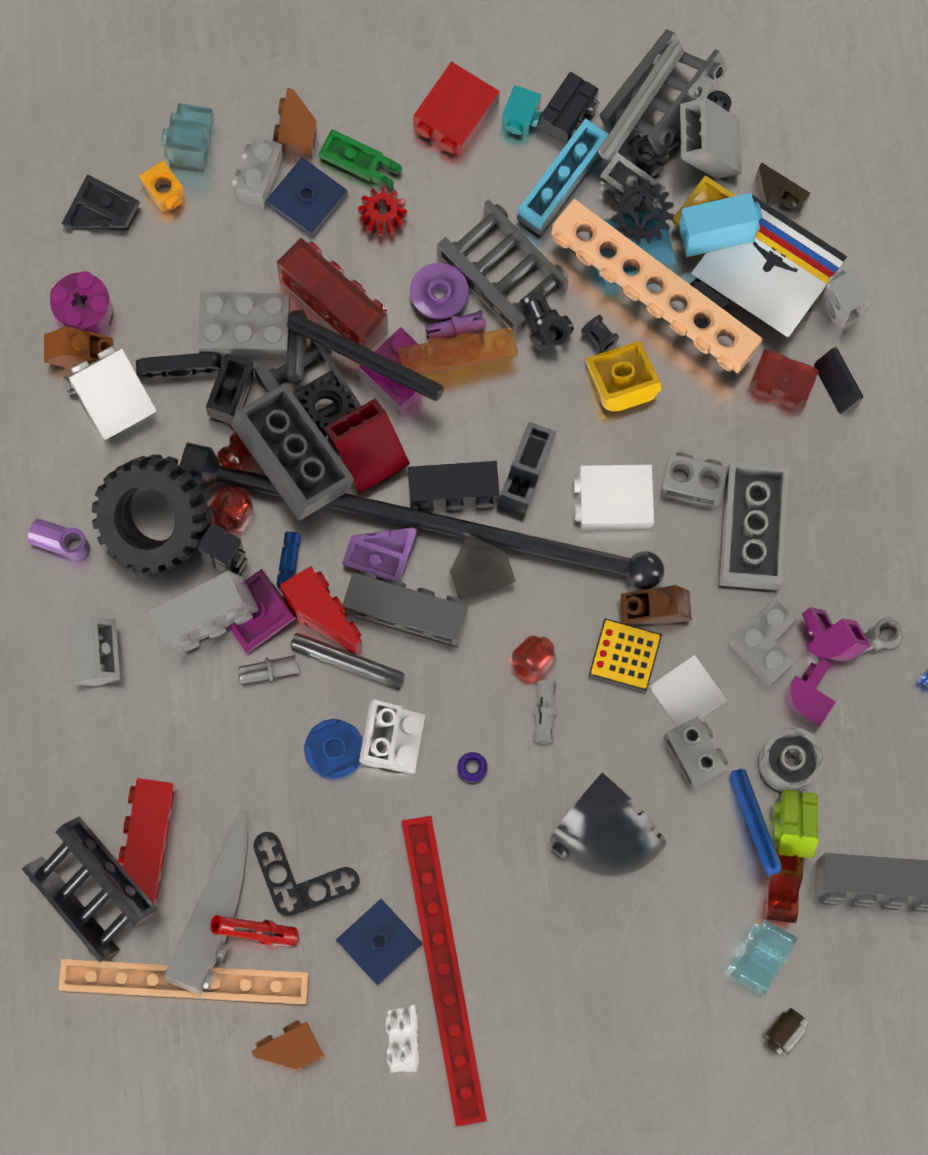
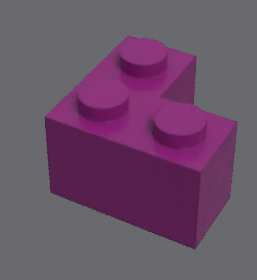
(394, 394)

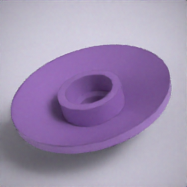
(439, 278)

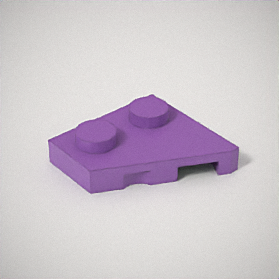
(380, 552)

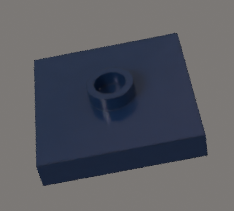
(307, 196)
(379, 942)

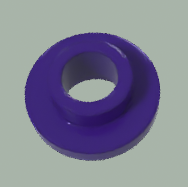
(472, 757)

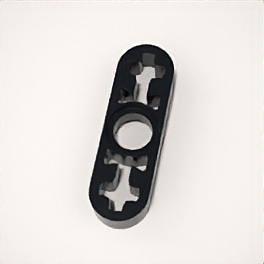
(178, 365)

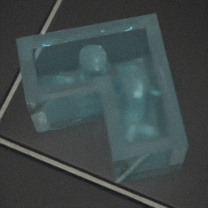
(188, 137)
(764, 955)

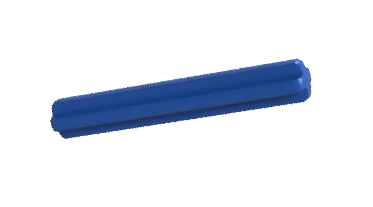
(755, 822)

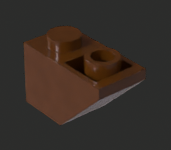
(656, 606)

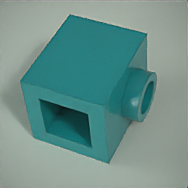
(521, 111)

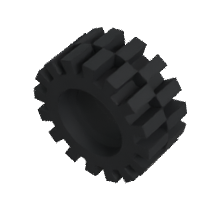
(326, 391)

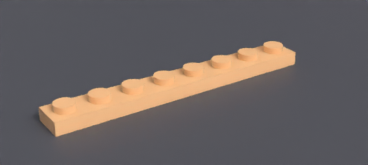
(150, 981)

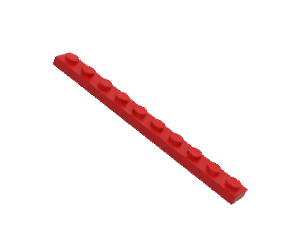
(444, 971)

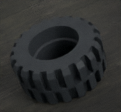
(121, 533)

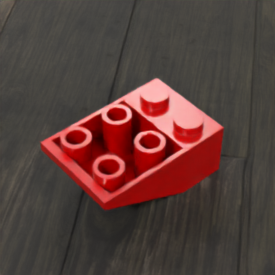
(315, 609)

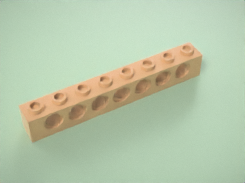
(579, 218)

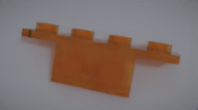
(459, 352)

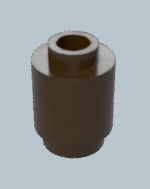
(786, 1032)

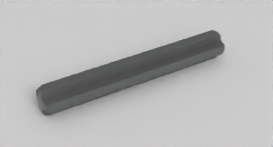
(347, 660)

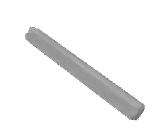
(641, 100)

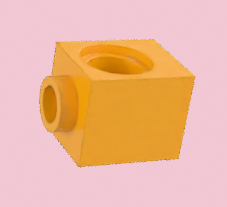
(162, 175)

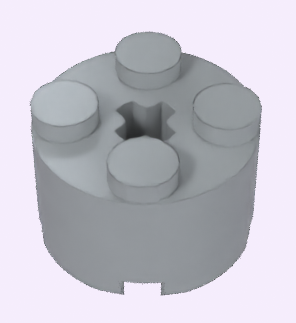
(780, 747)

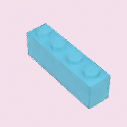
(561, 177)

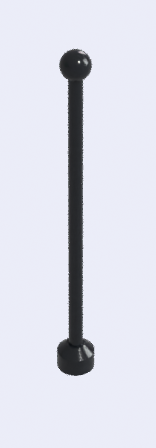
(642, 570)

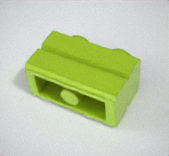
(796, 823)

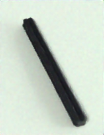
(365, 357)

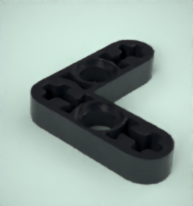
(301, 890)

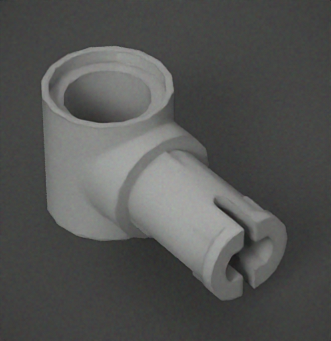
(877, 641)

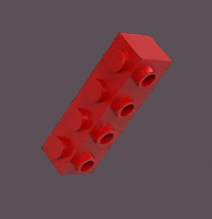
(147, 834)

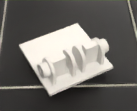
(402, 1051)

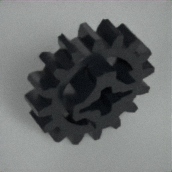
(656, 214)

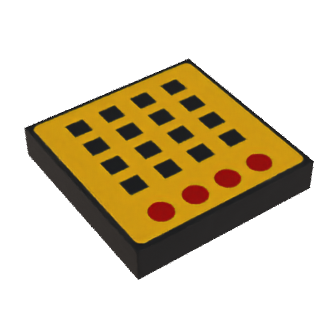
(625, 655)

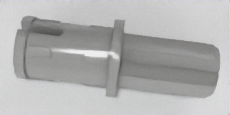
(268, 669)

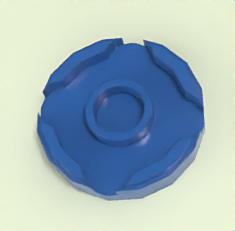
(333, 749)

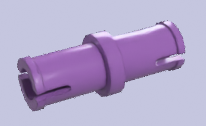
(456, 326)

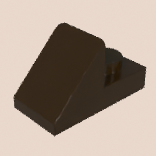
(773, 185)

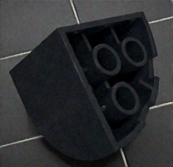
(606, 832)

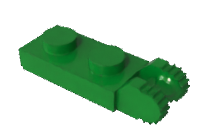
(358, 158)

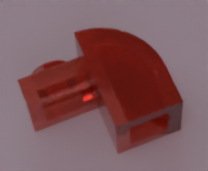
(783, 890)

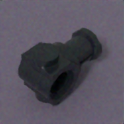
(654, 165)
(543, 318)

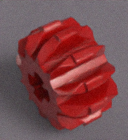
(371, 209)

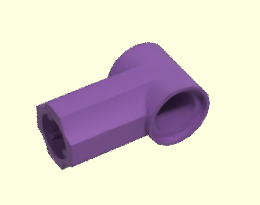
(56, 539)

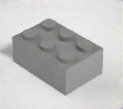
(244, 324)
(204, 611)

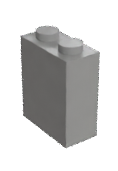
(710, 138)

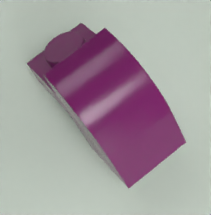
(837, 641)
(805, 700)

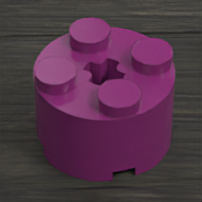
(78, 289)

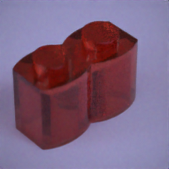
(784, 379)

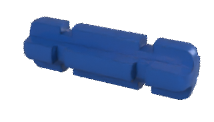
(288, 557)

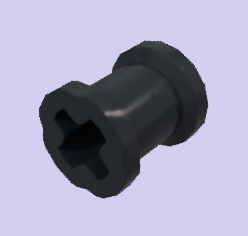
(600, 334)

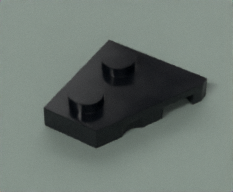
(100, 206)

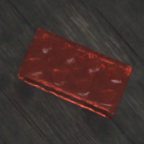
(332, 295)

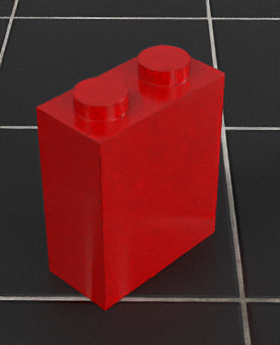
(455, 109)

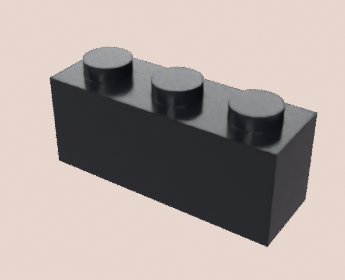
(453, 485)

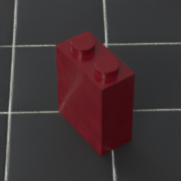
(367, 445)

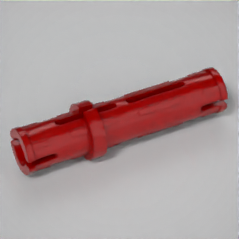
(282, 934)

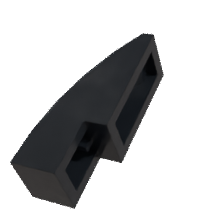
(526, 469)

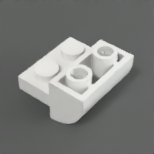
(391, 737)

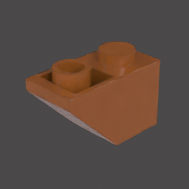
(297, 126)
(72, 346)
(291, 1050)

